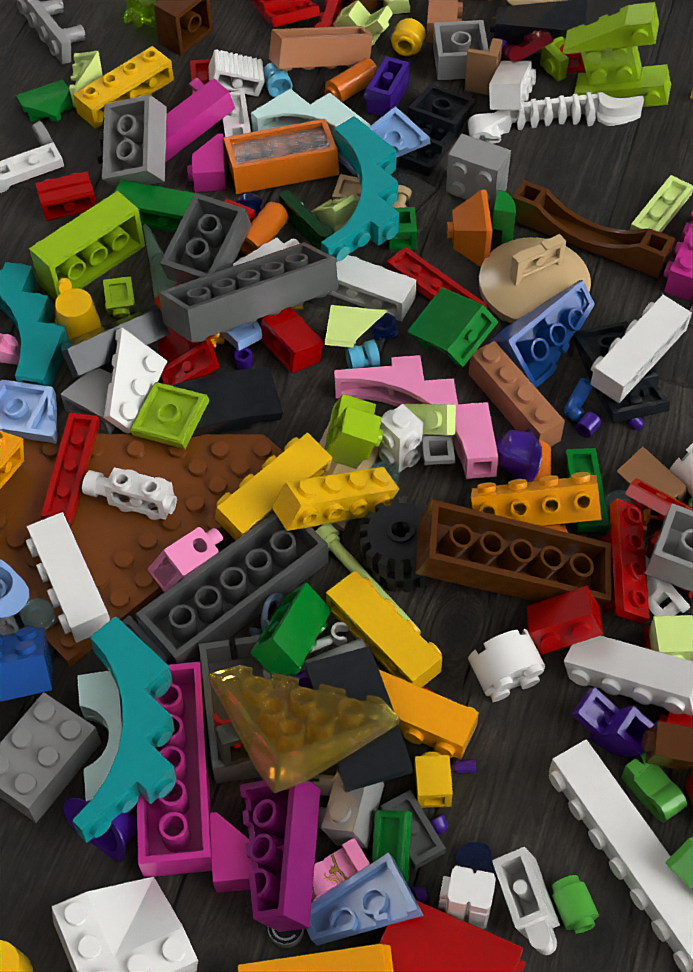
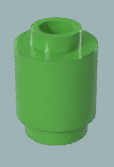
(574, 904)

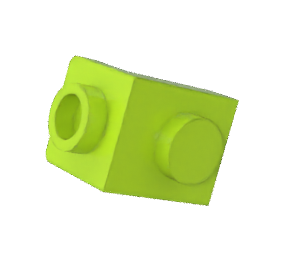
(554, 60)
(119, 296)

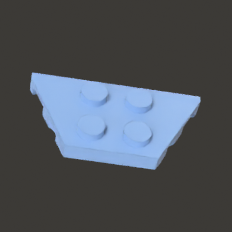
(28, 411)

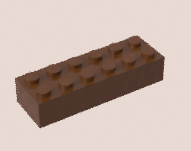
(509, 555)

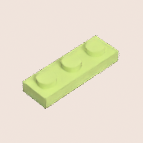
(663, 205)

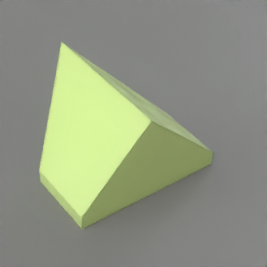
(85, 71)
(336, 212)
(349, 323)

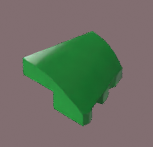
(504, 215)

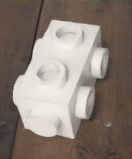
(401, 438)

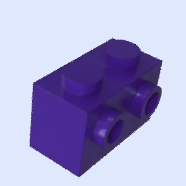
(387, 86)

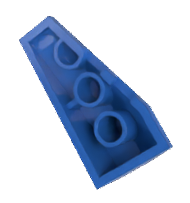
(544, 333)

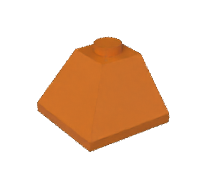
(472, 228)

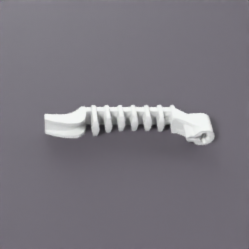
(608, 109)

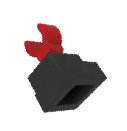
(229, 743)

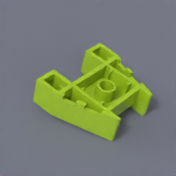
(614, 59)

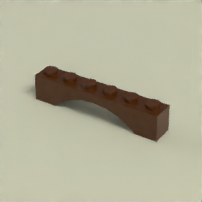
(638, 249)

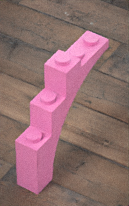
(405, 384)

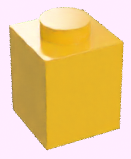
(433, 780)

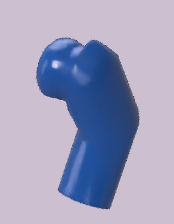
(573, 406)

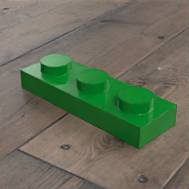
(586, 461)

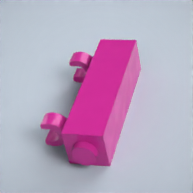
(196, 115)

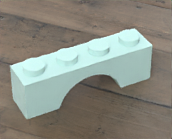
(101, 703)

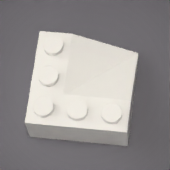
(123, 930)

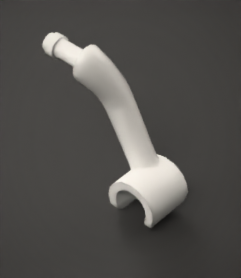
(333, 638)

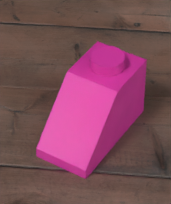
(209, 166)
(229, 856)

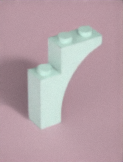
(292, 109)

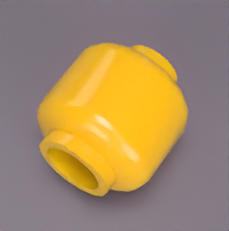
(408, 37)

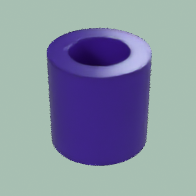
(243, 359)
(588, 424)

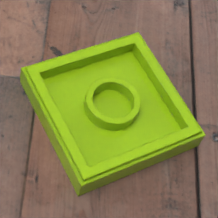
(169, 415)

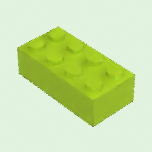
(89, 244)

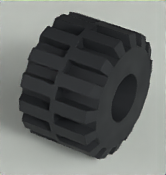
(393, 537)

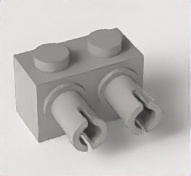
(347, 813)

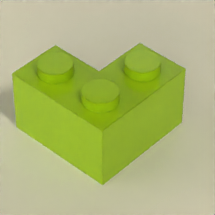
(353, 431)

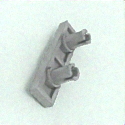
(57, 39)

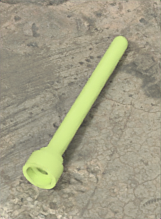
(330, 536)

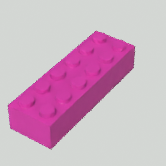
(176, 828)

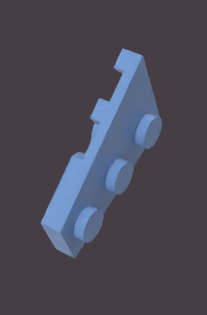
(363, 903)

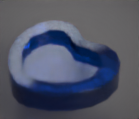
(475, 856)

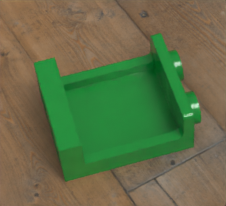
(453, 325)

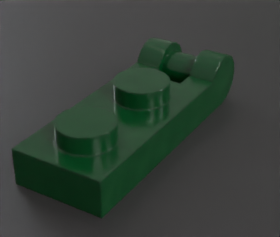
(304, 221)

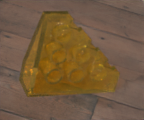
(296, 729)

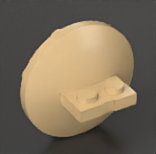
(527, 274)

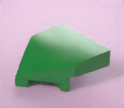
(46, 101)

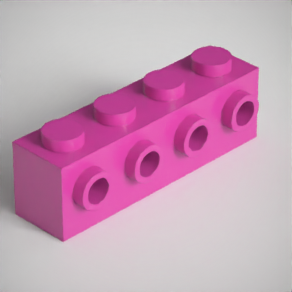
(681, 270)

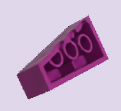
(281, 852)

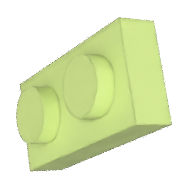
(436, 418)

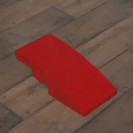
(286, 11)

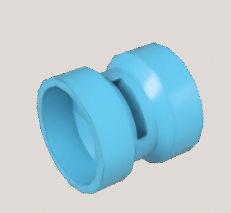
(276, 80)
(363, 355)

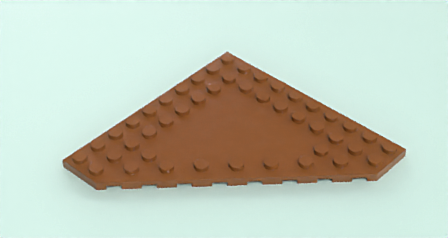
(119, 543)

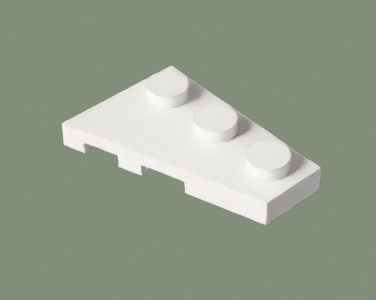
(133, 376)

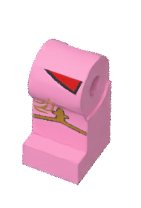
(338, 868)

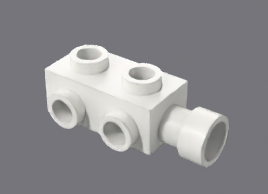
(140, 490)

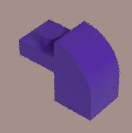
(612, 728)

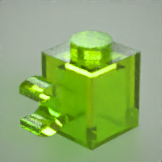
(141, 12)

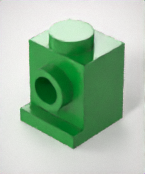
(407, 230)

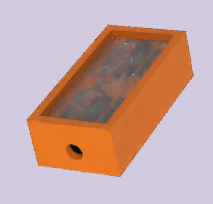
(281, 156)

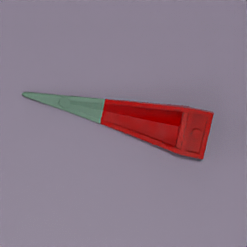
(184, 358)

